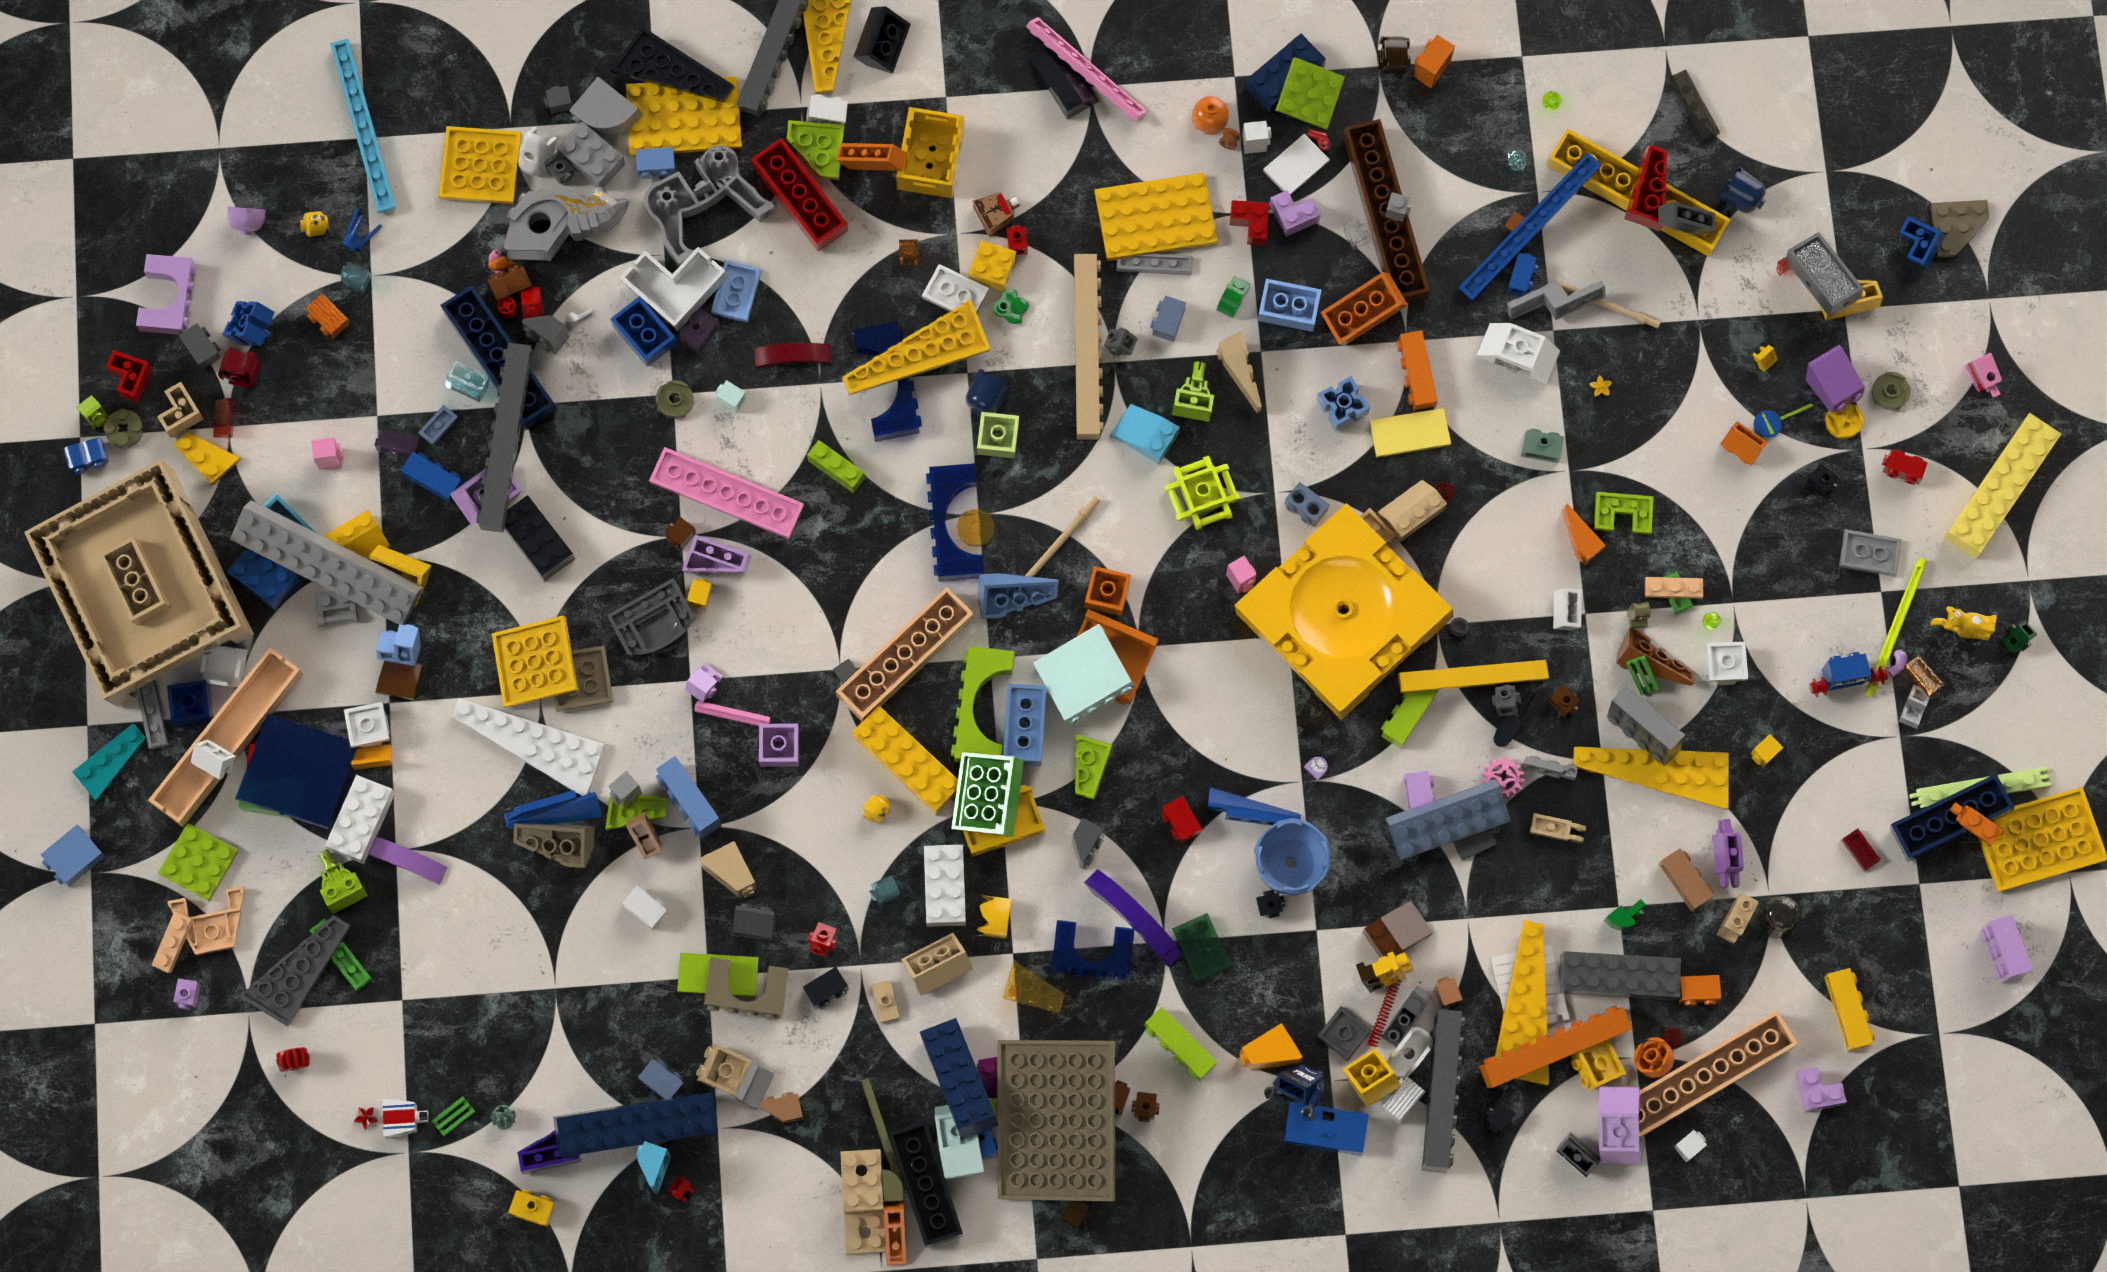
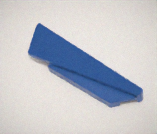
(556, 809)
(1247, 810)

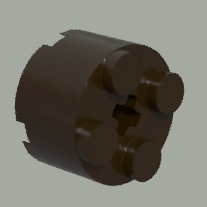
(1393, 56)

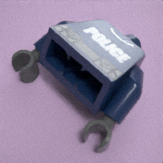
(1301, 1085)

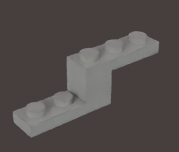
(1556, 300)

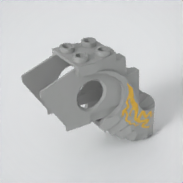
(568, 215)

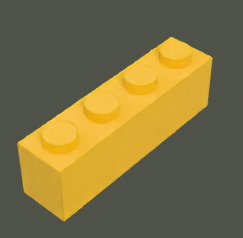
(1849, 1009)

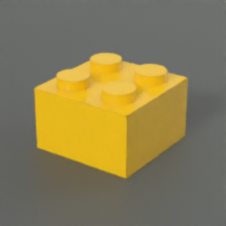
(992, 265)
(1371, 1077)

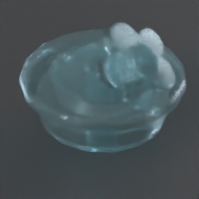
(1517, 159)

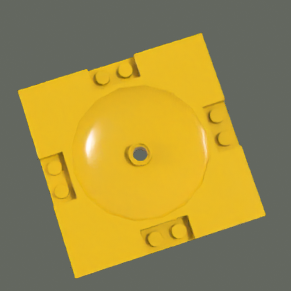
(1334, 570)

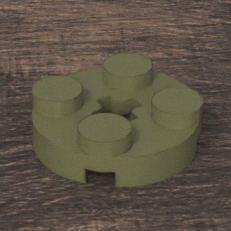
(1899, 385)
(669, 390)
(134, 427)

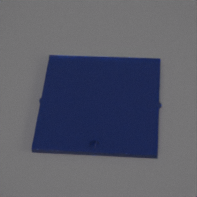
(297, 771)

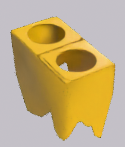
(997, 914)

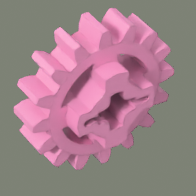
(1510, 778)

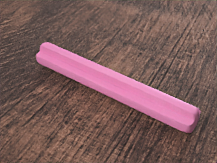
(731, 714)

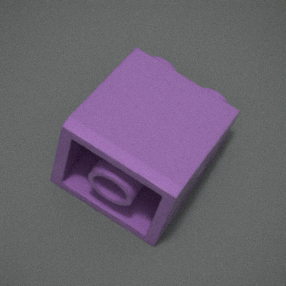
(1834, 380)

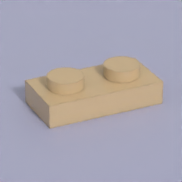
(1378, 525)

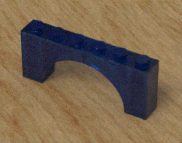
(901, 416)
(945, 485)

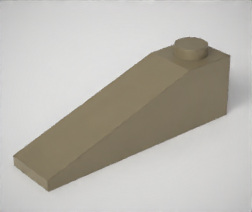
(563, 843)

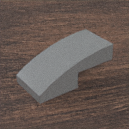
(1914, 707)

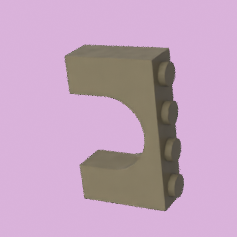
(719, 997)

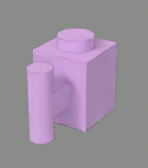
(703, 683)

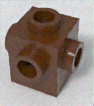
(1148, 1100)

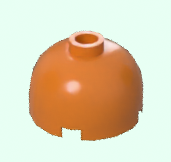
(1210, 115)
(1654, 1058)

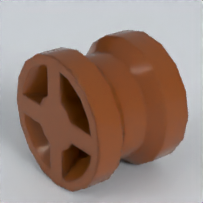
(1229, 138)

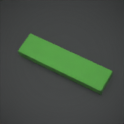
(348, 964)

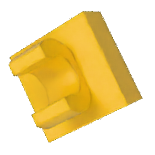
(1765, 358)

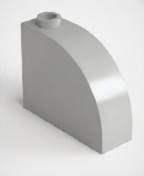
(605, 109)

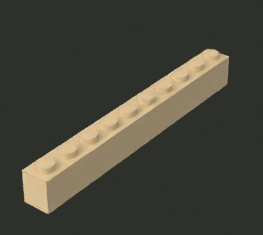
(1086, 346)

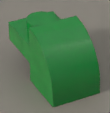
(1233, 297)
(1622, 919)

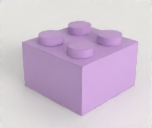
(779, 745)

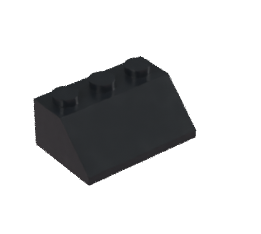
(882, 39)

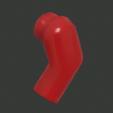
(1321, 138)

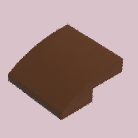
(399, 680)

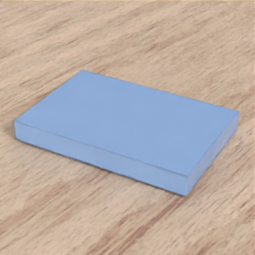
(737, 292)

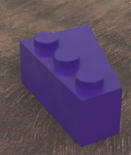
(543, 1156)

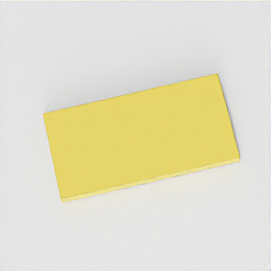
(1410, 432)

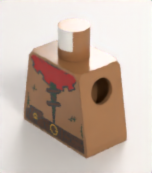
(995, 211)

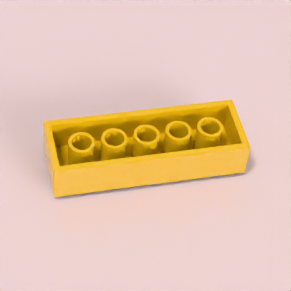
(906, 760)

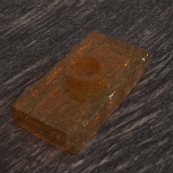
(1923, 675)

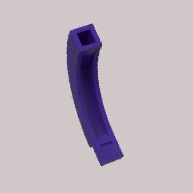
(1134, 915)

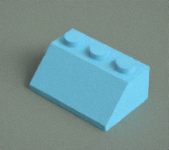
(654, 1163)

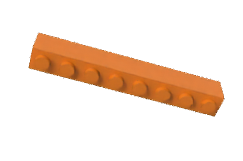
(1555, 1047)

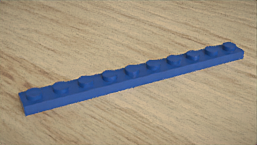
(1530, 226)

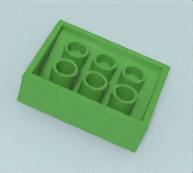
(987, 794)

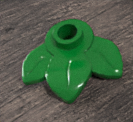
(1013, 306)

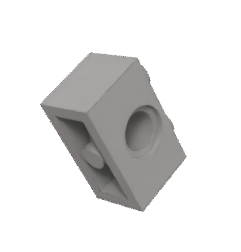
(624, 790)

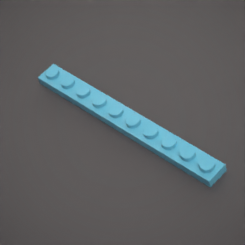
(363, 126)

